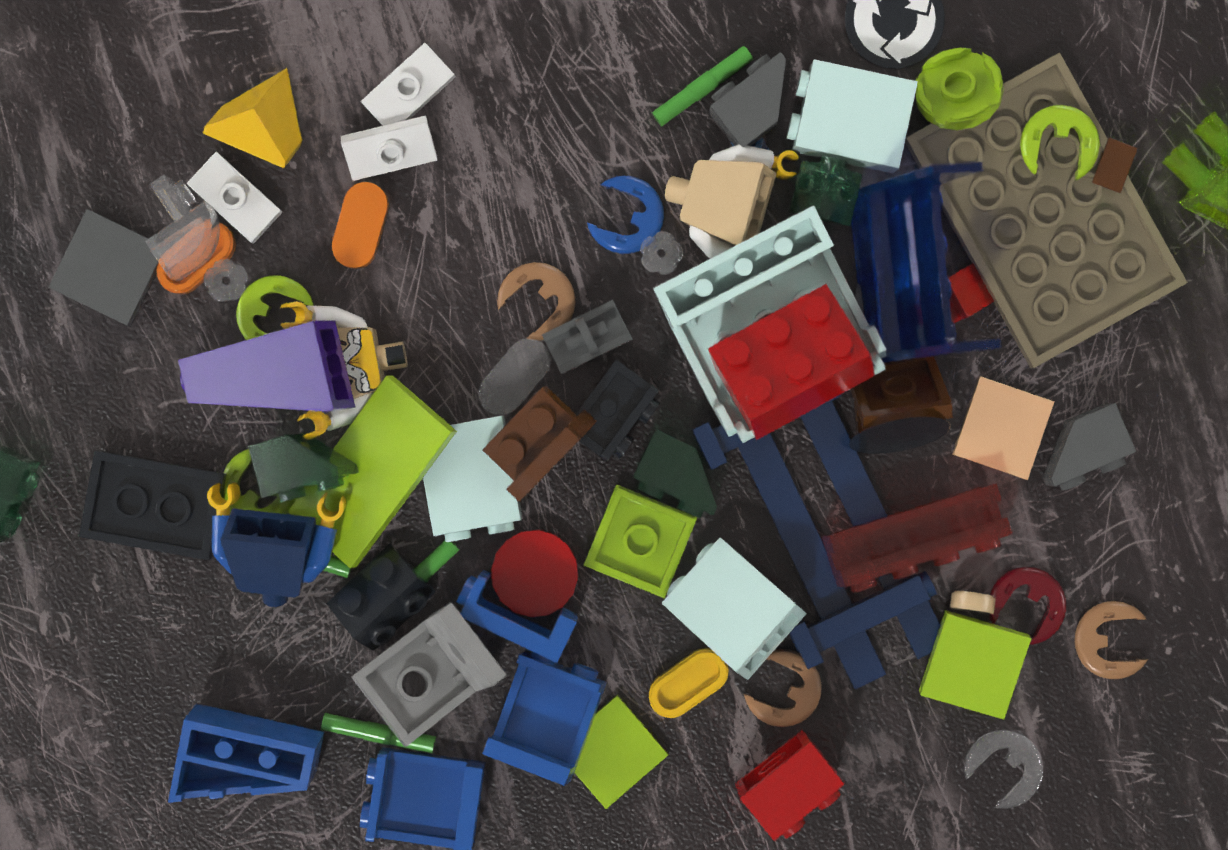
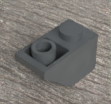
(752, 106)
(1088, 443)

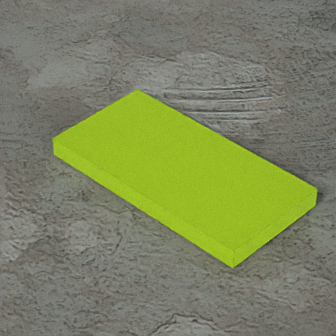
(394, 447)

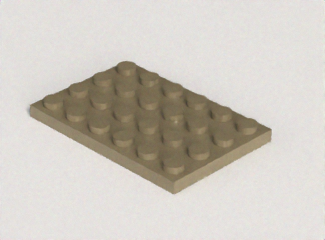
(1048, 247)

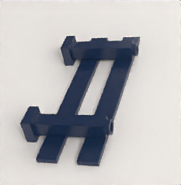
(840, 620)

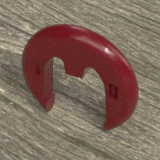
(1039, 584)

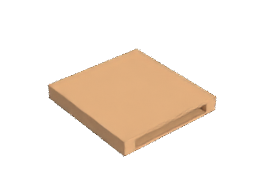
(1003, 427)

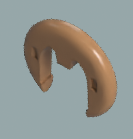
(554, 284)
(1089, 641)
(805, 697)

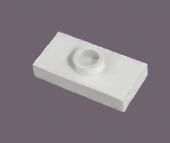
(408, 87)
(388, 148)
(234, 197)

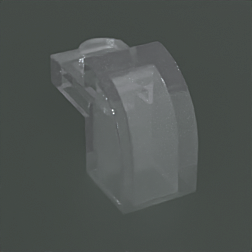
(192, 235)

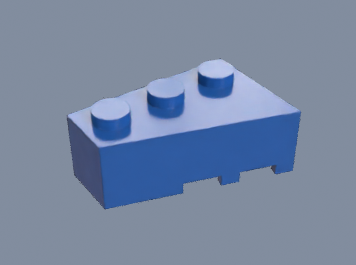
(242, 754)

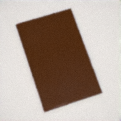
(1114, 165)

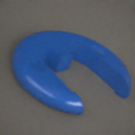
(648, 222)

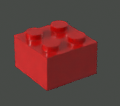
(789, 786)

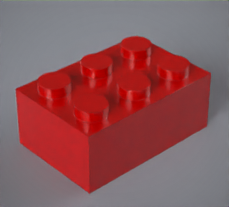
(792, 361)

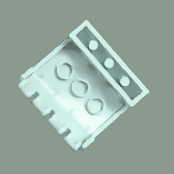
(749, 285)

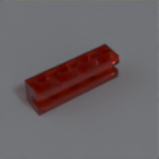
(917, 536)

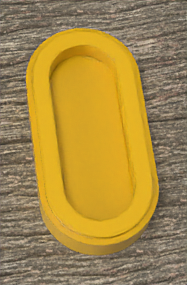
(687, 683)

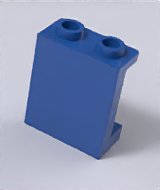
(513, 626)
(546, 717)
(423, 798)

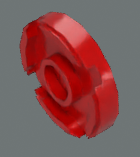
(534, 573)

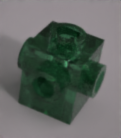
(827, 188)

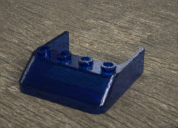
(904, 264)

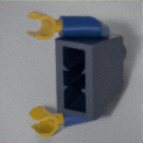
(271, 550)

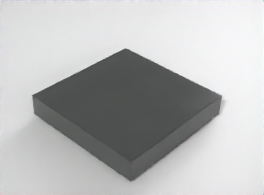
(106, 268)

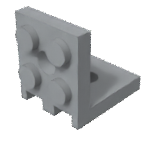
(446, 657)

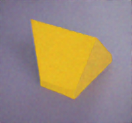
(260, 121)

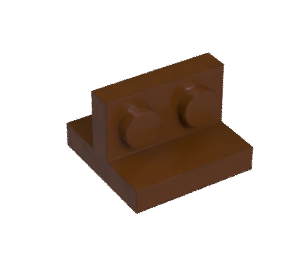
(901, 392)
(536, 440)

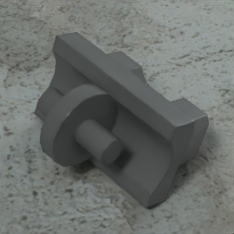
(587, 337)

